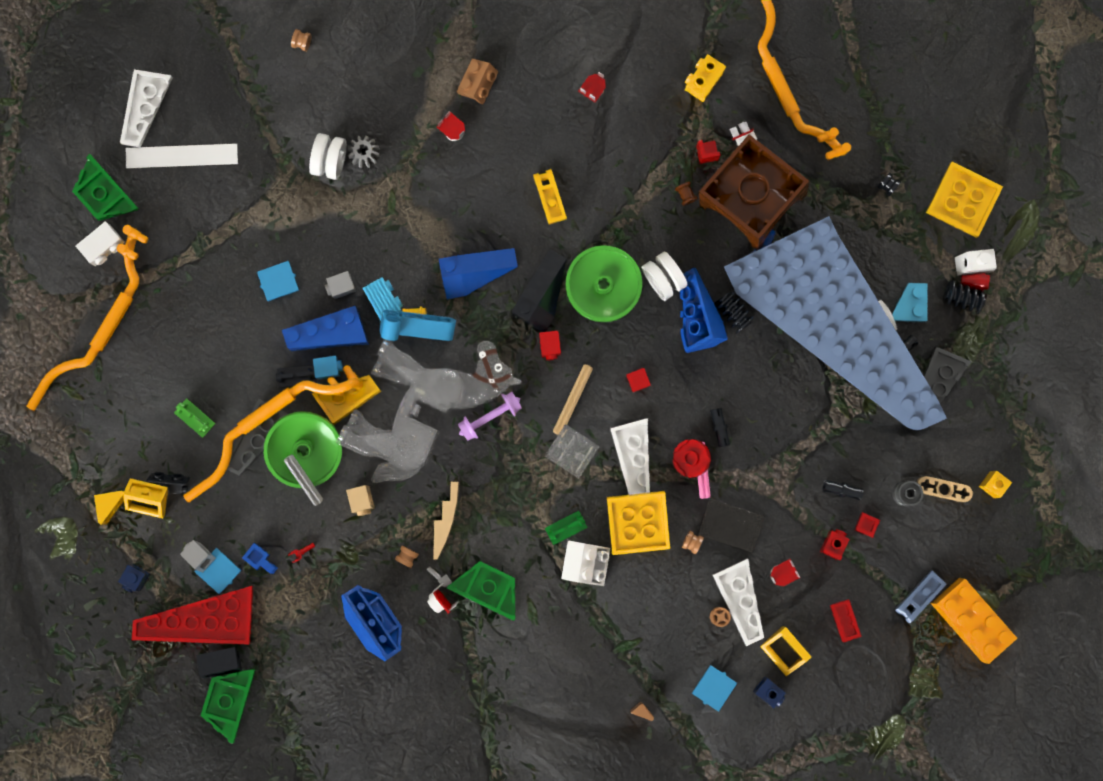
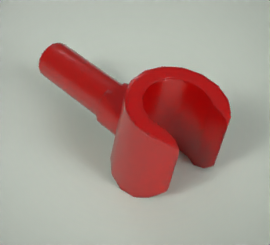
(299, 553)

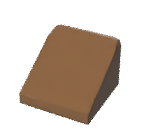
(641, 710)

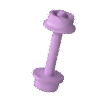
(511, 403)

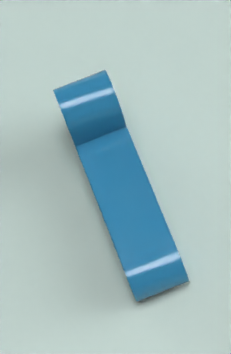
(416, 325)

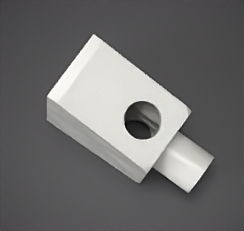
(977, 262)

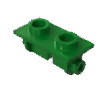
(566, 527)

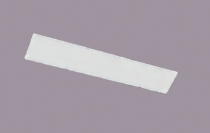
(181, 155)

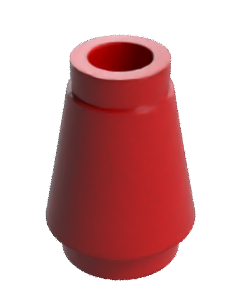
(977, 280)

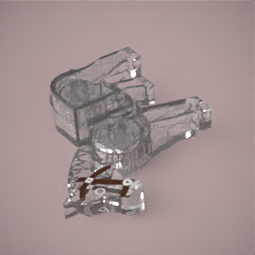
(444, 389)

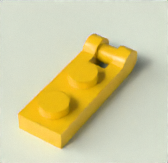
(550, 197)

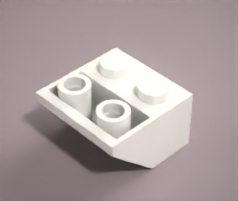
(585, 563)

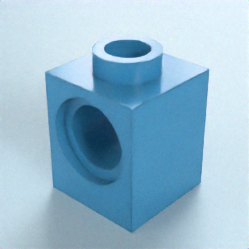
(327, 367)

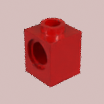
(550, 345)

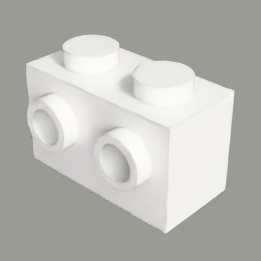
(100, 244)

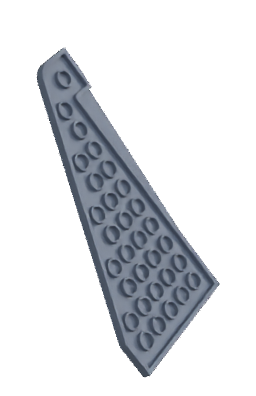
(826, 305)

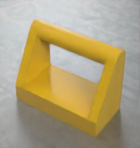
(148, 494)
(794, 644)

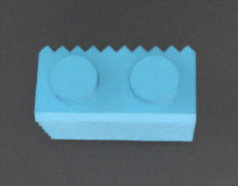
(381, 297)

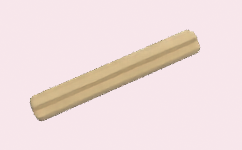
(573, 398)

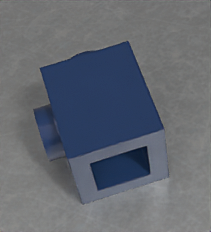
(133, 578)
(770, 692)

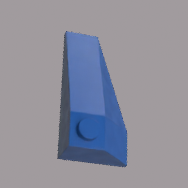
(471, 271)
(701, 320)

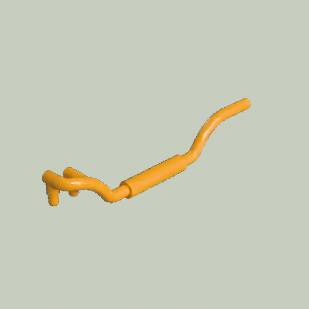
(785, 95)
(110, 322)
(265, 412)

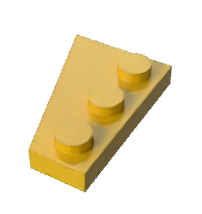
(341, 406)

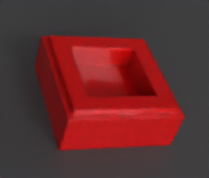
(638, 380)
(867, 524)

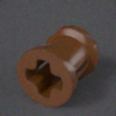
(686, 193)

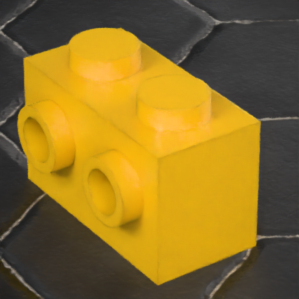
(705, 77)

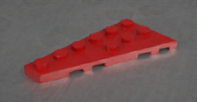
(212, 620)

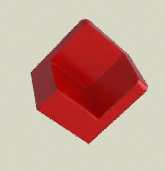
(707, 151)

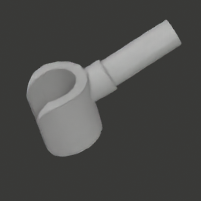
(445, 579)

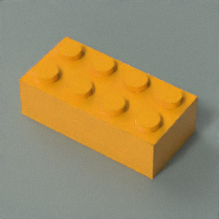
(974, 620)

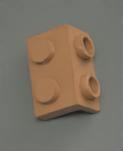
(477, 80)

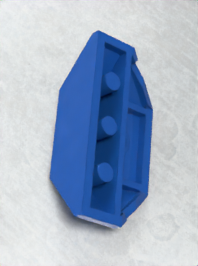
(372, 622)

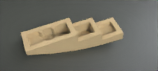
(443, 527)

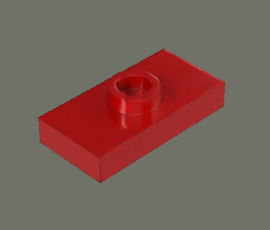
(845, 620)

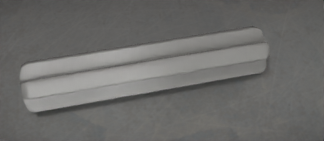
(303, 480)

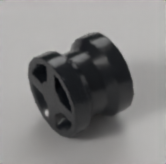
(889, 184)

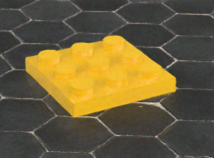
(964, 199)
(638, 522)

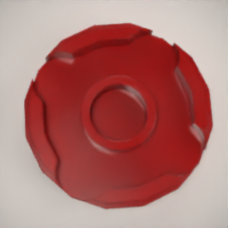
(691, 458)

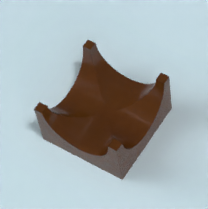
(753, 190)

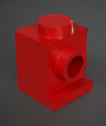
(828, 546)

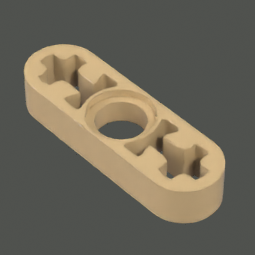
(958, 487)

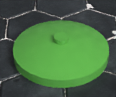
(603, 283)
(310, 441)

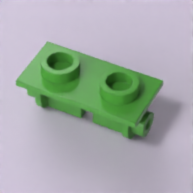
(194, 417)

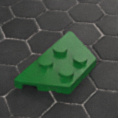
(101, 193)
(488, 588)
(227, 702)

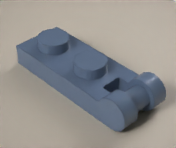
(921, 596)

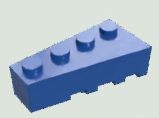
(329, 331)

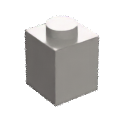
(340, 285)
(197, 556)

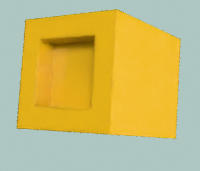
(995, 484)

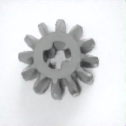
(356, 152)

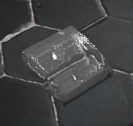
(572, 451)

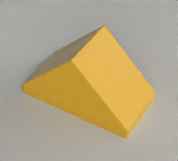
(107, 505)

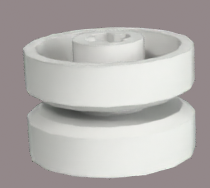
(328, 156)
(664, 276)

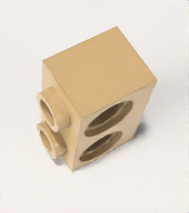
(360, 500)

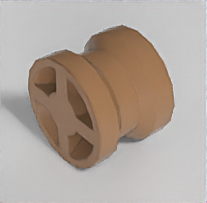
(301, 40)
(692, 542)
(406, 556)
(722, 618)

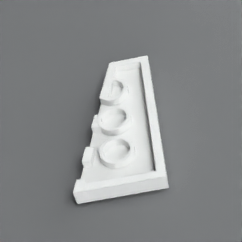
(143, 103)
(633, 455)
(738, 593)

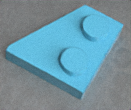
(912, 304)

